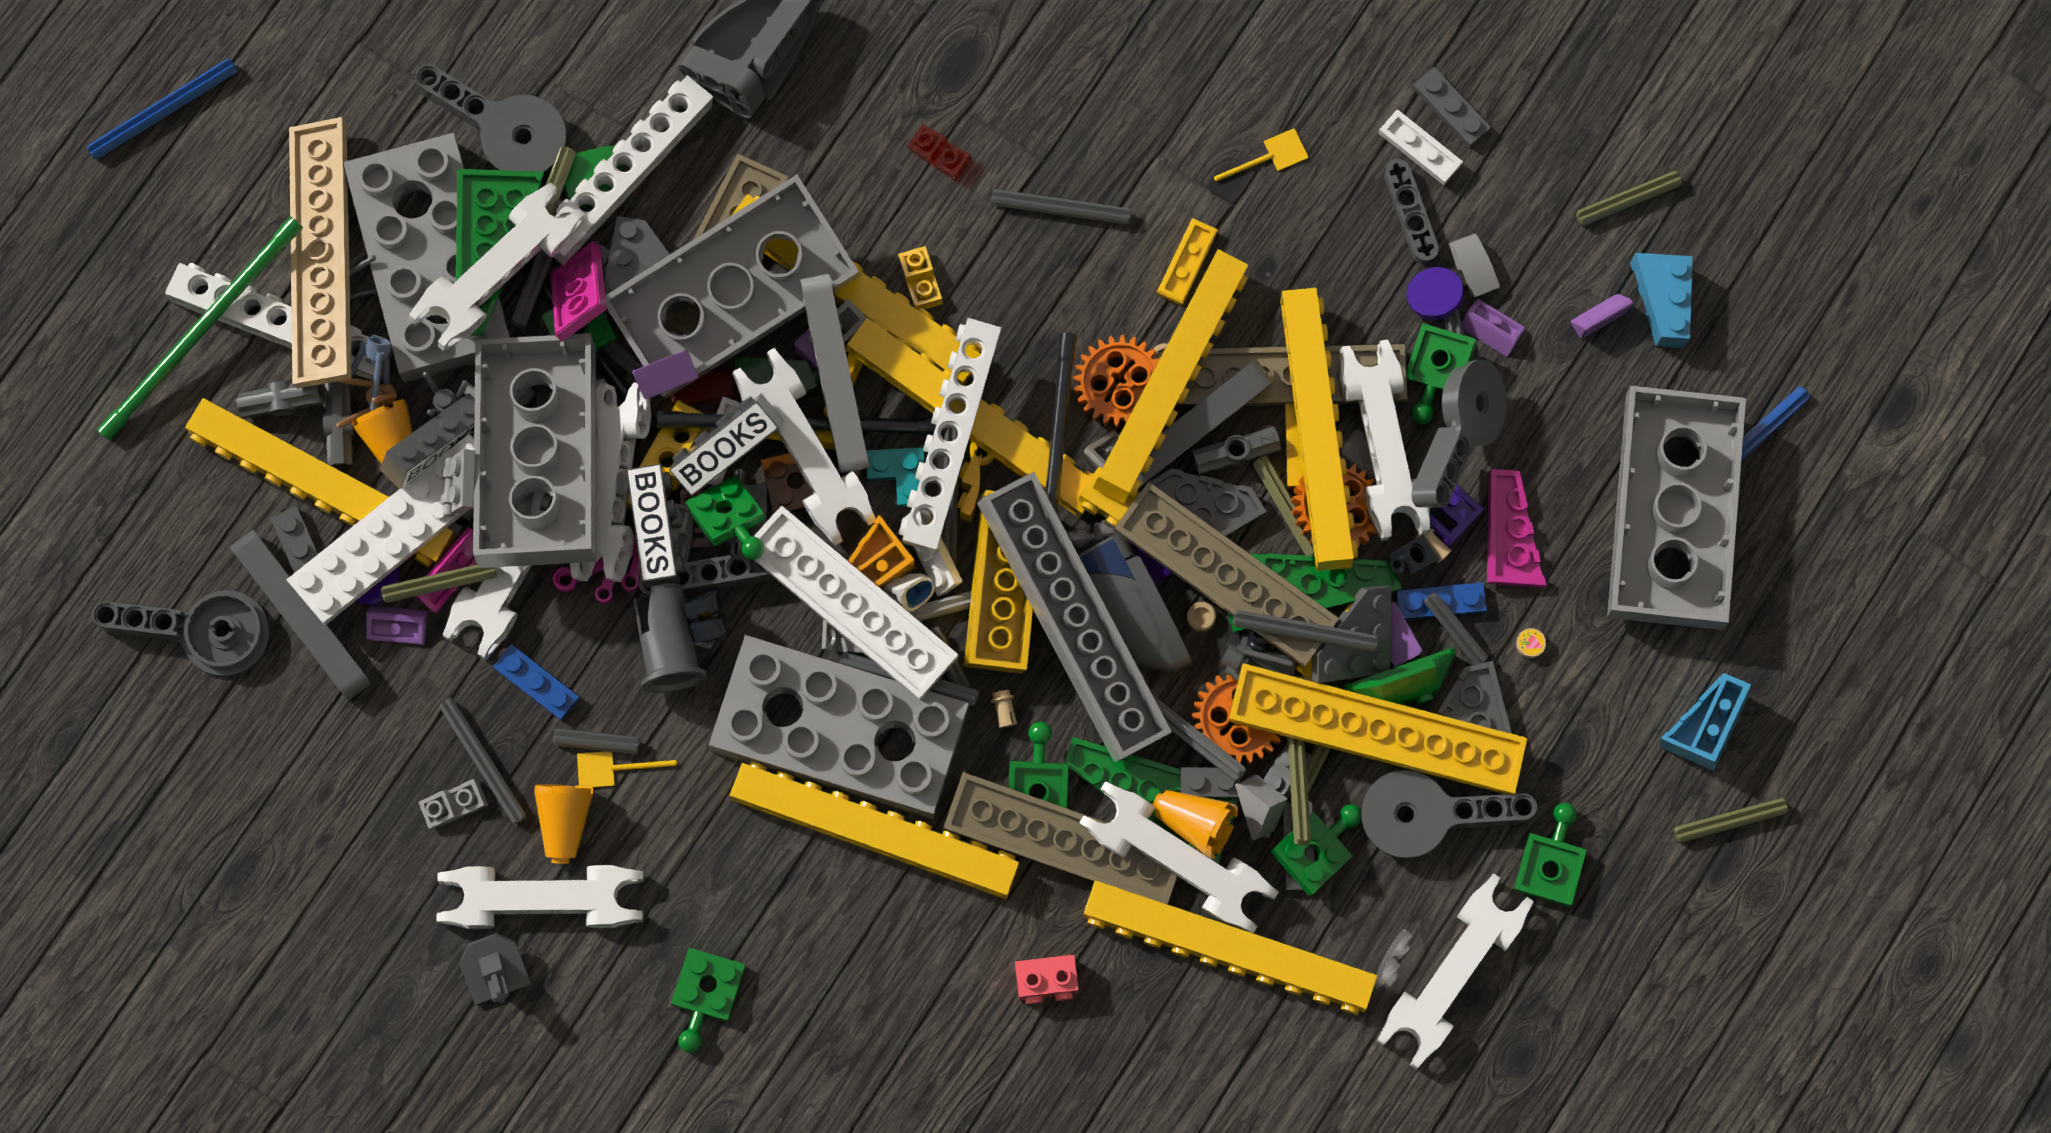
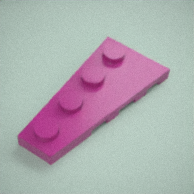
(1511, 544)

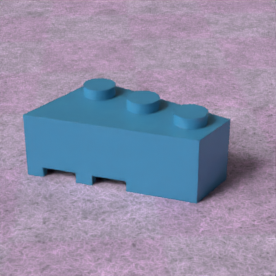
(1666, 293)
(1709, 724)

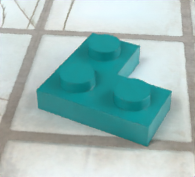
(898, 466)

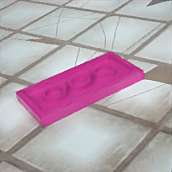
(578, 291)

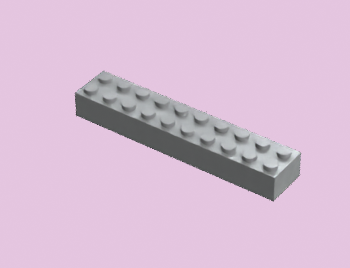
(1074, 617)

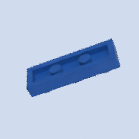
(1460, 599)
(536, 682)

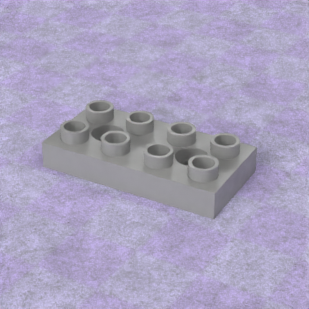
(414, 250)
(729, 283)
(535, 451)
(1677, 508)
(838, 727)

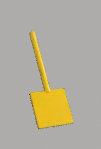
(1283, 150)
(597, 768)

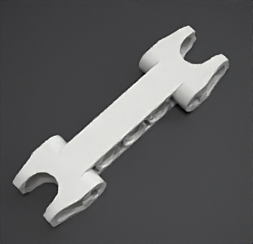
(461, 301)
(1374, 391)
(615, 444)
(829, 490)
(489, 604)
(1222, 885)
(591, 897)
(1424, 1015)

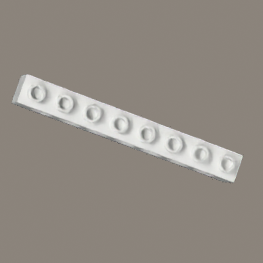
(684, 93)
(183, 293)
(986, 338)

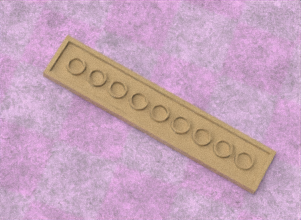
(320, 253)

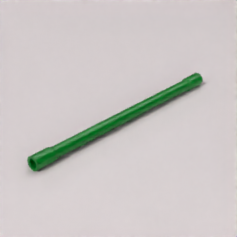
(119, 417)

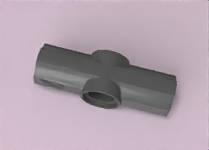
(279, 399)
(339, 440)
(1218, 456)

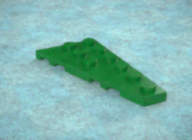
(482, 218)
(1327, 587)
(1131, 774)

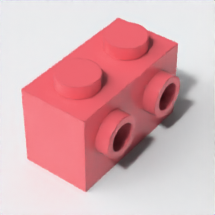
(1046, 978)

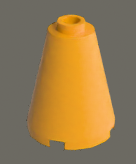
(384, 427)
(562, 818)
(1197, 819)

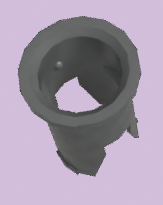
(667, 641)

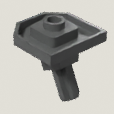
(493, 968)

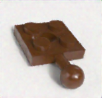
(777, 473)

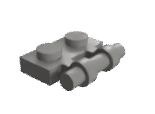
(458, 483)

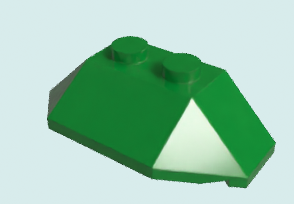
(1409, 682)

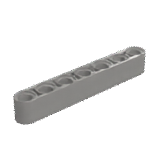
(834, 373)

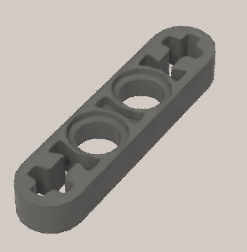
(1411, 211)

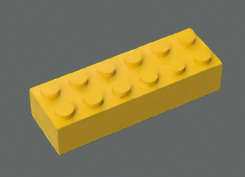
(998, 610)

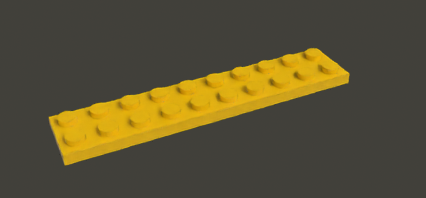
(1377, 729)

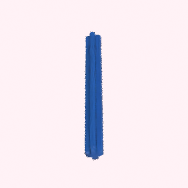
(162, 109)
(1774, 420)

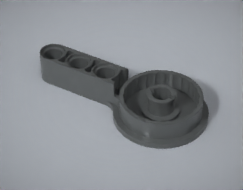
(502, 122)
(1474, 417)
(198, 629)
(1432, 812)

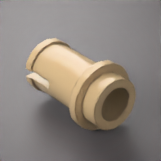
(1436, 544)
(1004, 708)

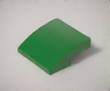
(583, 168)

